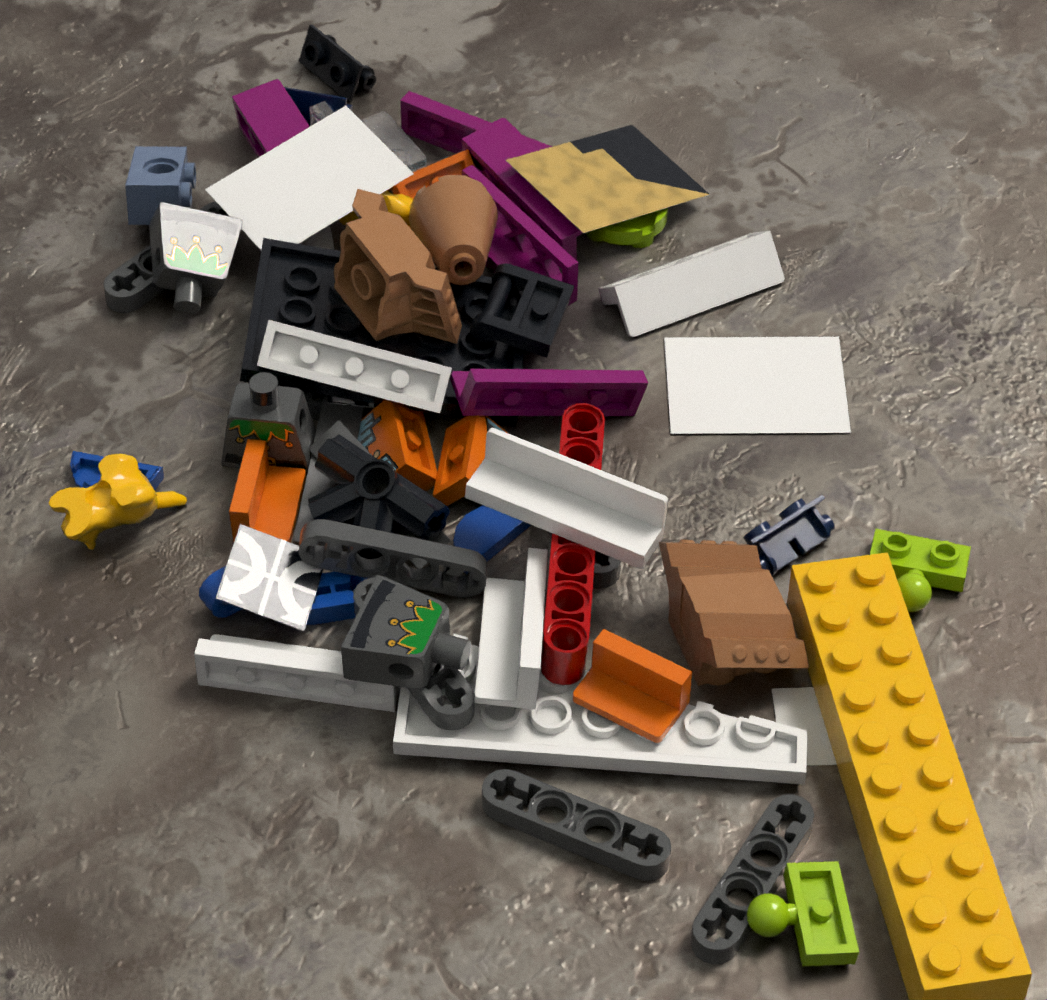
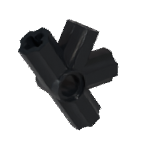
(354, 497)

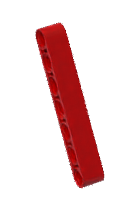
(571, 564)

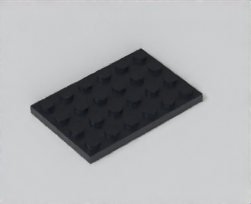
(299, 291)

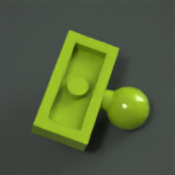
(922, 565)
(816, 910)

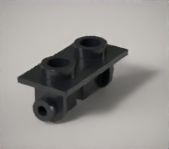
(334, 64)

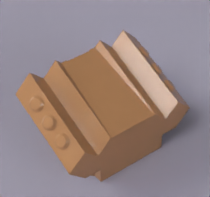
(391, 276)
(727, 611)

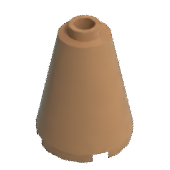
(455, 225)

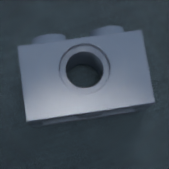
(158, 177)

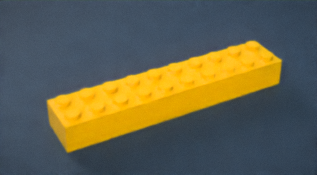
(905, 785)

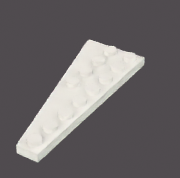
(572, 736)

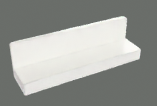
(695, 283)
(354, 366)
(569, 498)
(512, 637)
(286, 672)

